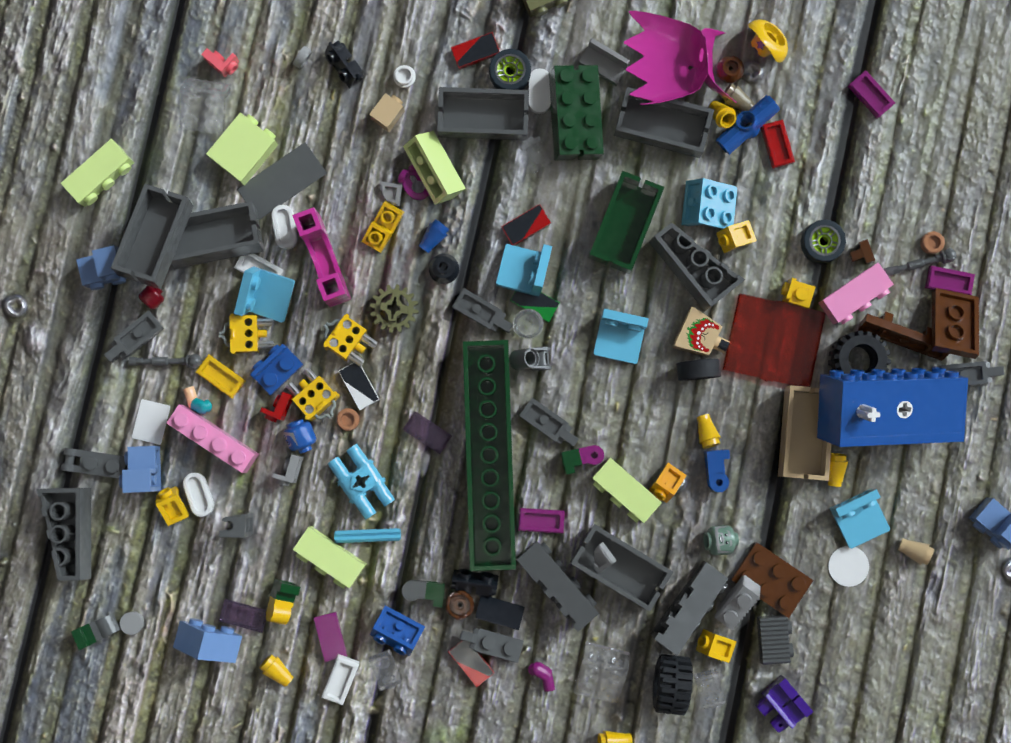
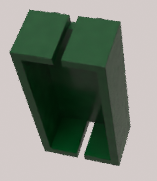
(576, 112)
(626, 222)

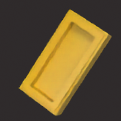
(220, 376)

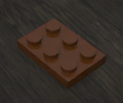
(955, 323)
(779, 581)

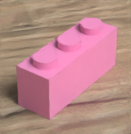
(856, 294)

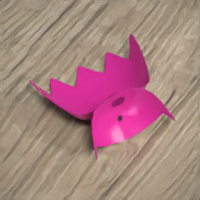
(668, 51)

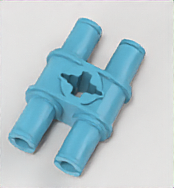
(348, 480)

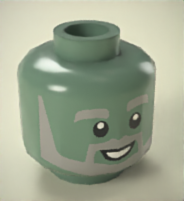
(720, 540)

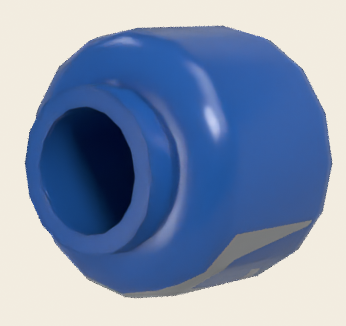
(299, 436)

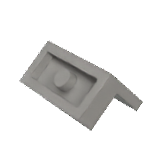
(610, 63)

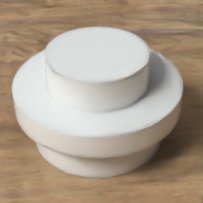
(404, 76)

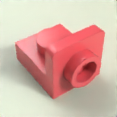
(219, 63)

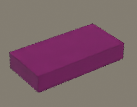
(871, 94)
(949, 280)
(541, 520)
(330, 636)

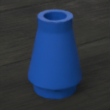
(434, 235)

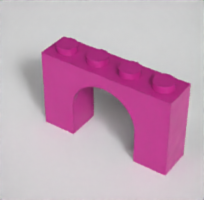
(317, 241)

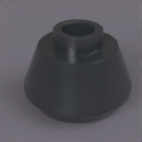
(442, 275)

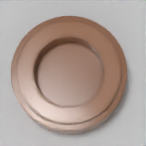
(932, 242)
(348, 419)

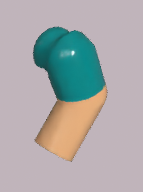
(195, 403)

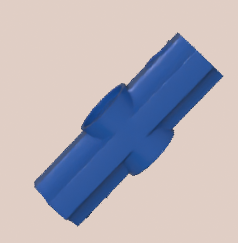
(757, 115)

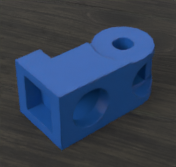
(715, 469)

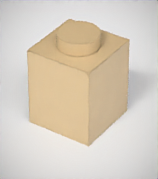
(387, 112)

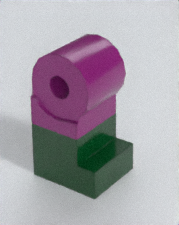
(587, 455)

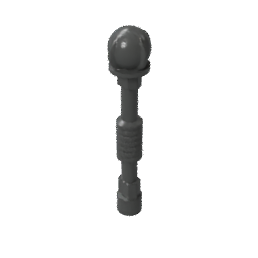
(945, 256)
(193, 361)

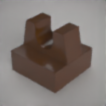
(864, 252)

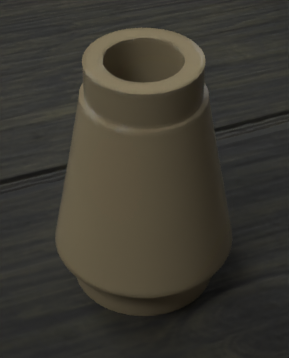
(743, 103)

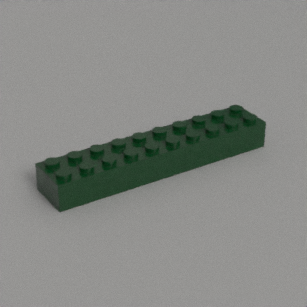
(489, 455)

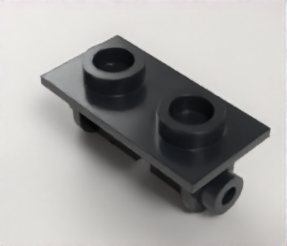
(337, 55)
(485, 582)

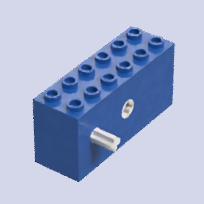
(892, 407)

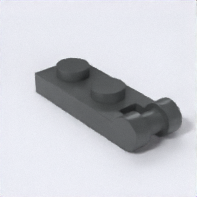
(94, 463)

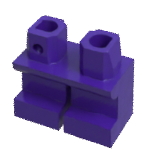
(786, 702)

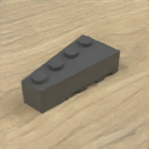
(694, 266)
(69, 530)
(558, 585)
(689, 608)

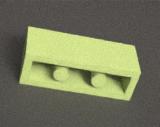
(434, 167)
(98, 173)
(625, 491)
(329, 557)

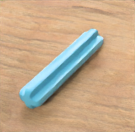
(368, 535)

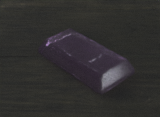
(427, 432)
(243, 615)

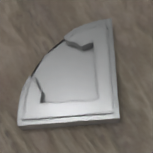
(391, 192)
(602, 558)

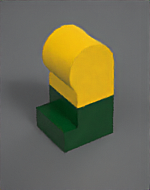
(281, 601)

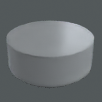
(302, 57)
(132, 623)

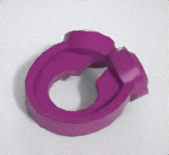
(404, 179)

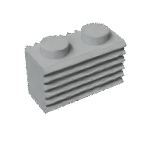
(738, 602)

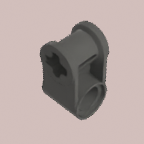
(530, 359)

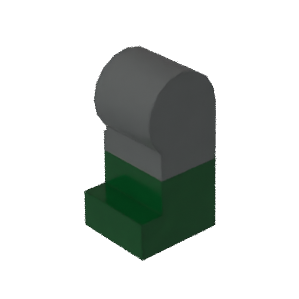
(424, 590)
(95, 631)

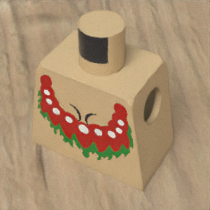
(699, 334)

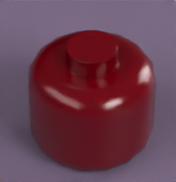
(151, 297)

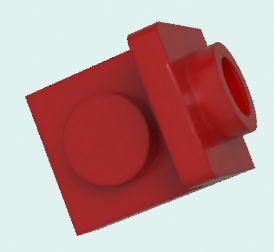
(282, 404)

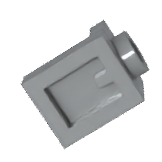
(292, 468)

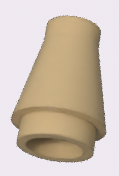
(916, 551)

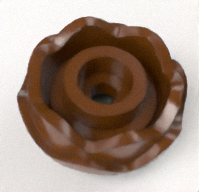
(727, 75)
(459, 612)

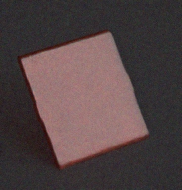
(774, 341)

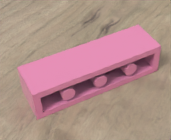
(212, 438)

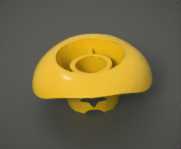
(769, 40)

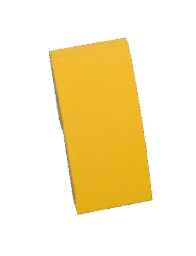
(383, 226)

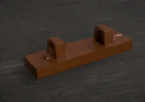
(901, 335)

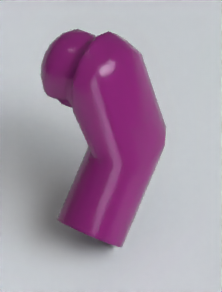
(544, 673)

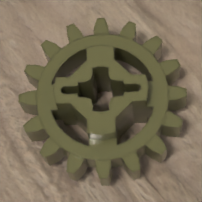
(384, 307)

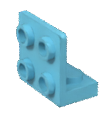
(709, 203)
(523, 269)
(264, 294)
(620, 336)
(860, 518)

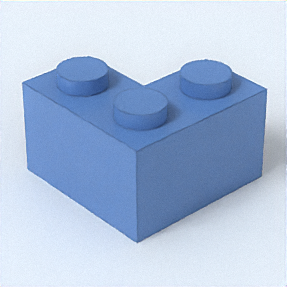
(97, 270)
(142, 471)
(995, 521)
(206, 642)

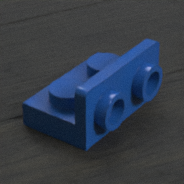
(276, 368)
(397, 631)

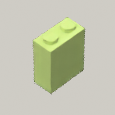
(243, 148)

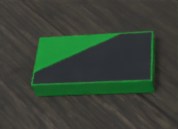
(543, 304)

